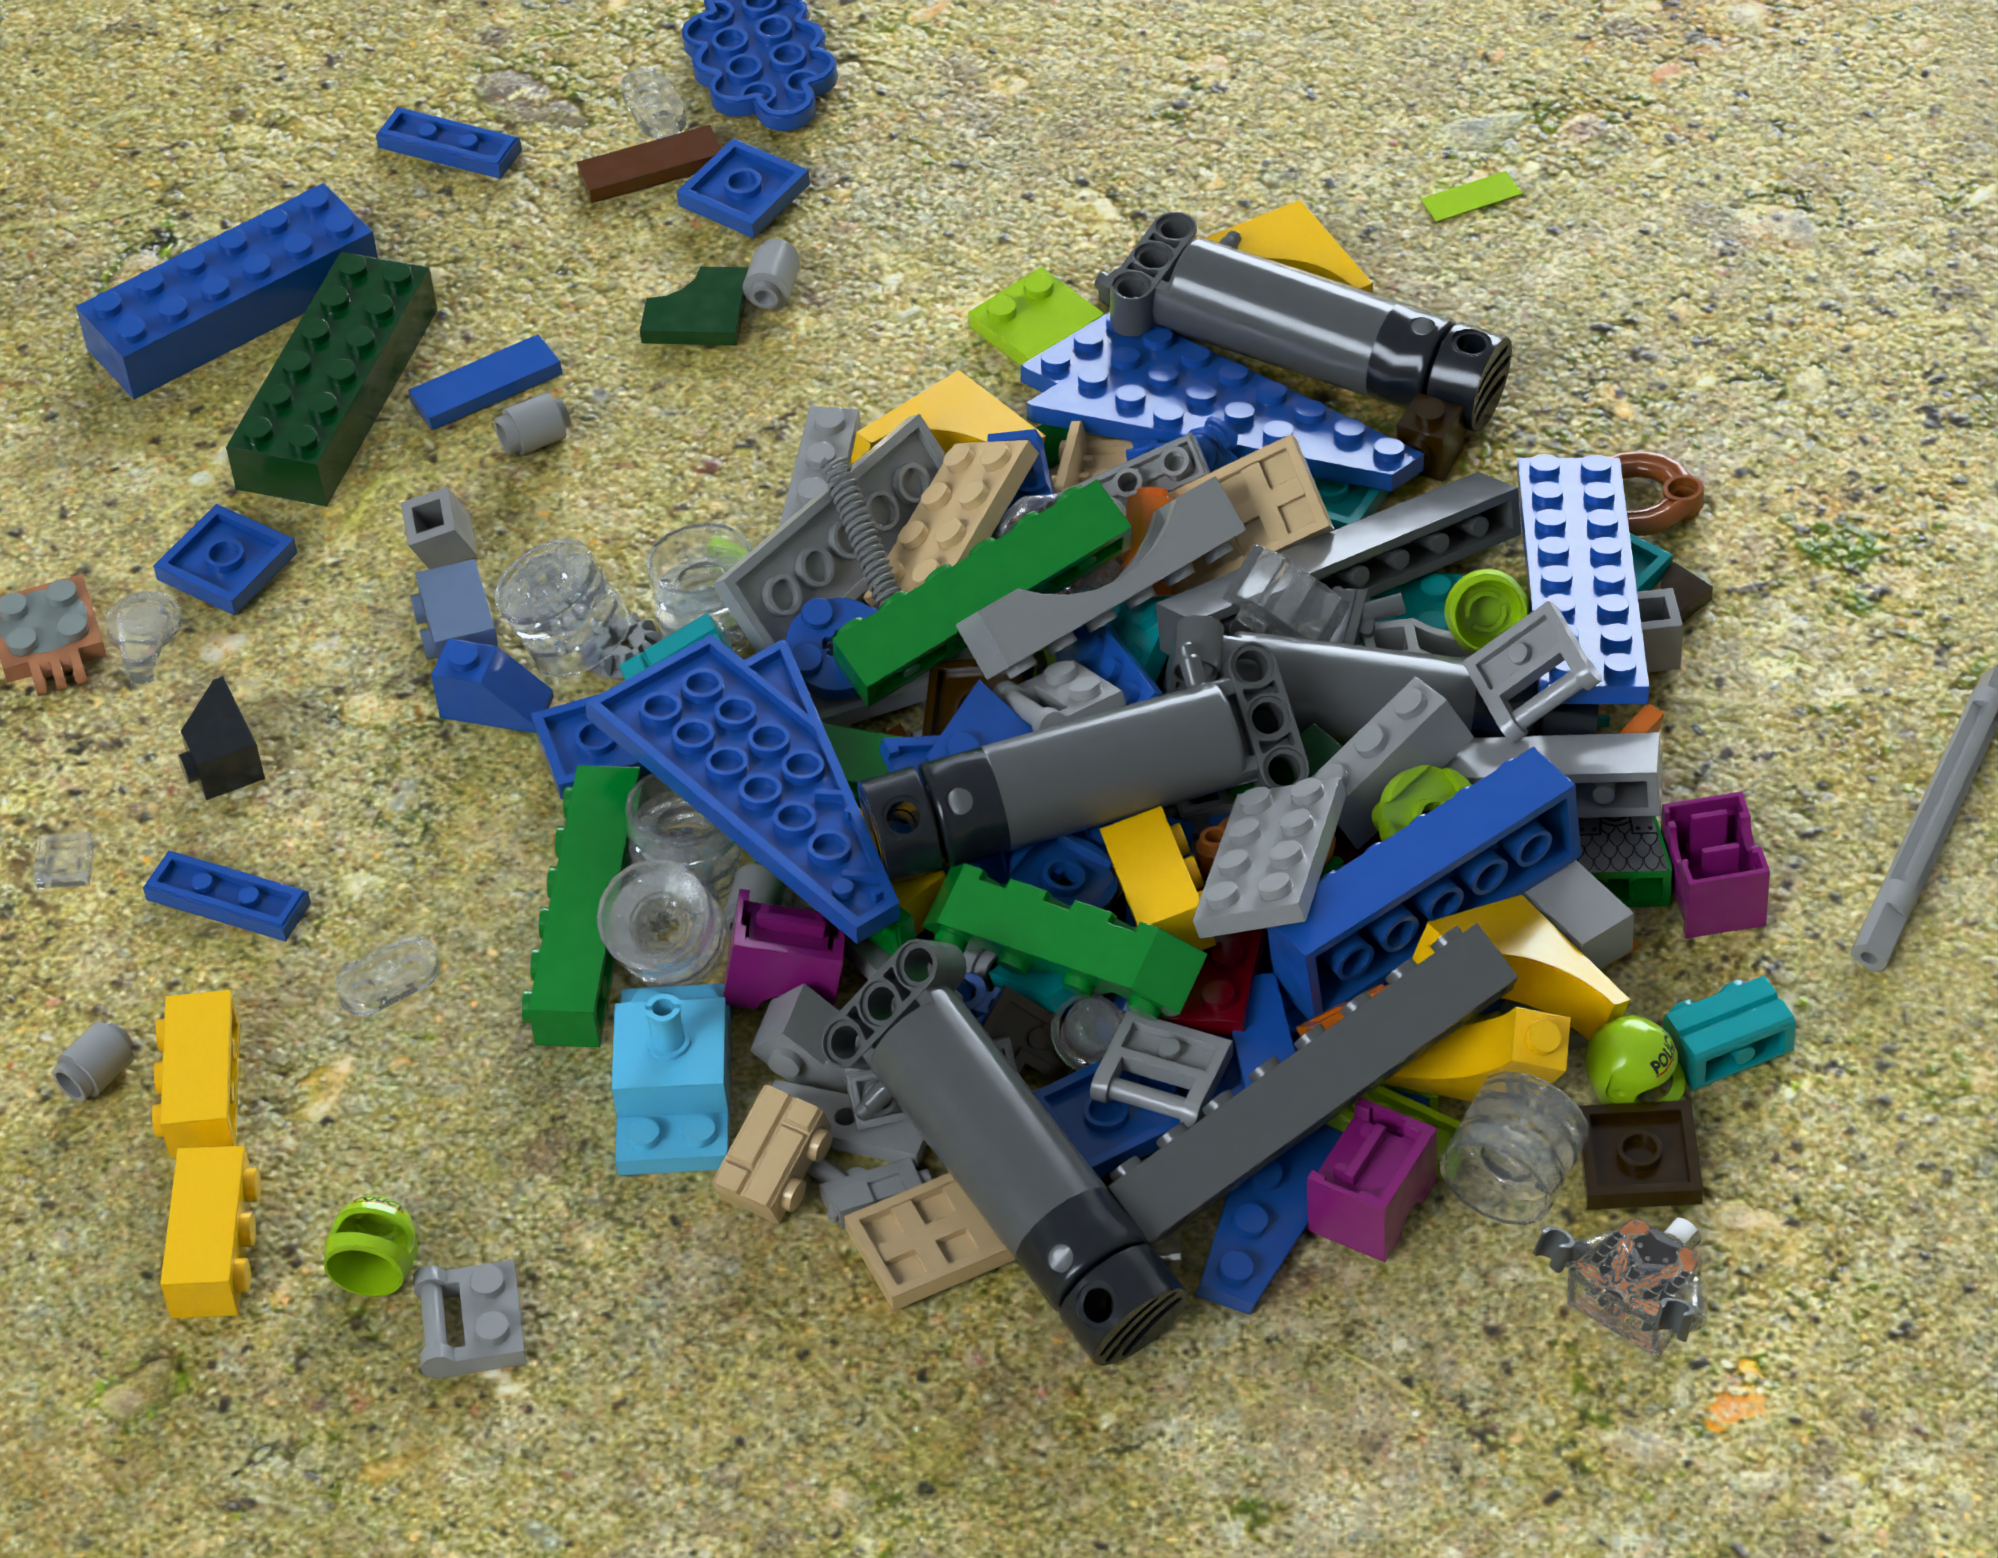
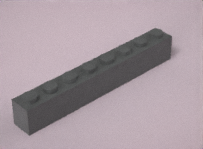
(1378, 549)
(1312, 1084)

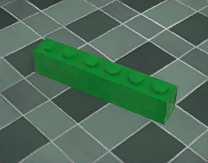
(1038, 555)
(573, 964)

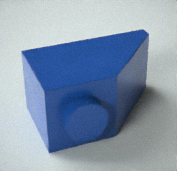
(487, 687)

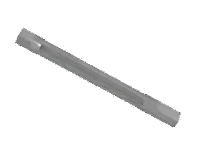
(1929, 827)

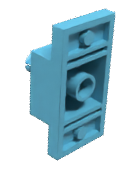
(672, 1079)

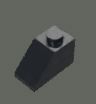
(219, 744)

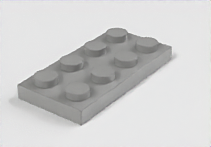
(1270, 857)

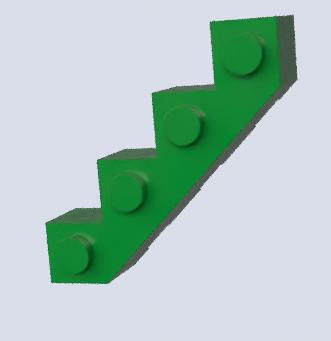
(1075, 941)

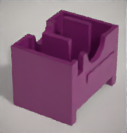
(1715, 864)
(779, 950)
(1372, 1180)

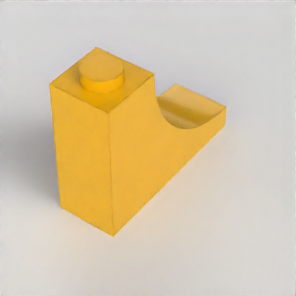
(1300, 241)
(954, 412)
(1548, 966)
(1513, 1042)

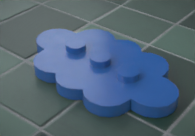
(761, 59)

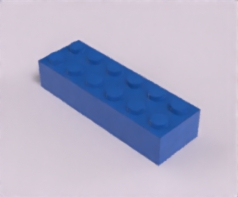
(221, 291)
(1460, 856)

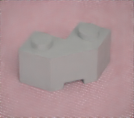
(792, 1040)

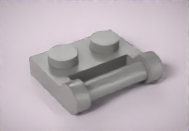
(1520, 659)
(1064, 690)
(1167, 1055)
(488, 1314)

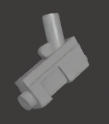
(859, 1188)

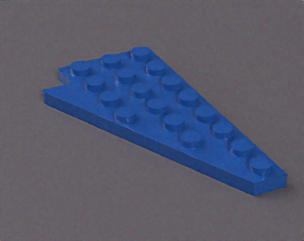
(1168, 385)
(760, 767)

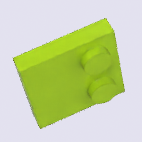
(1032, 316)

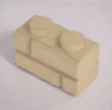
(773, 1155)

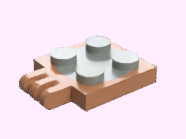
(49, 633)

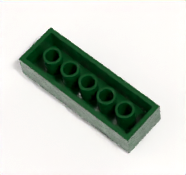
(332, 379)

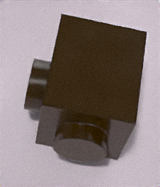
(1435, 430)

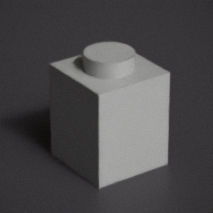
(439, 528)

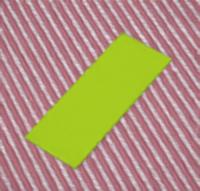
(1471, 196)

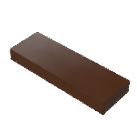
(647, 163)

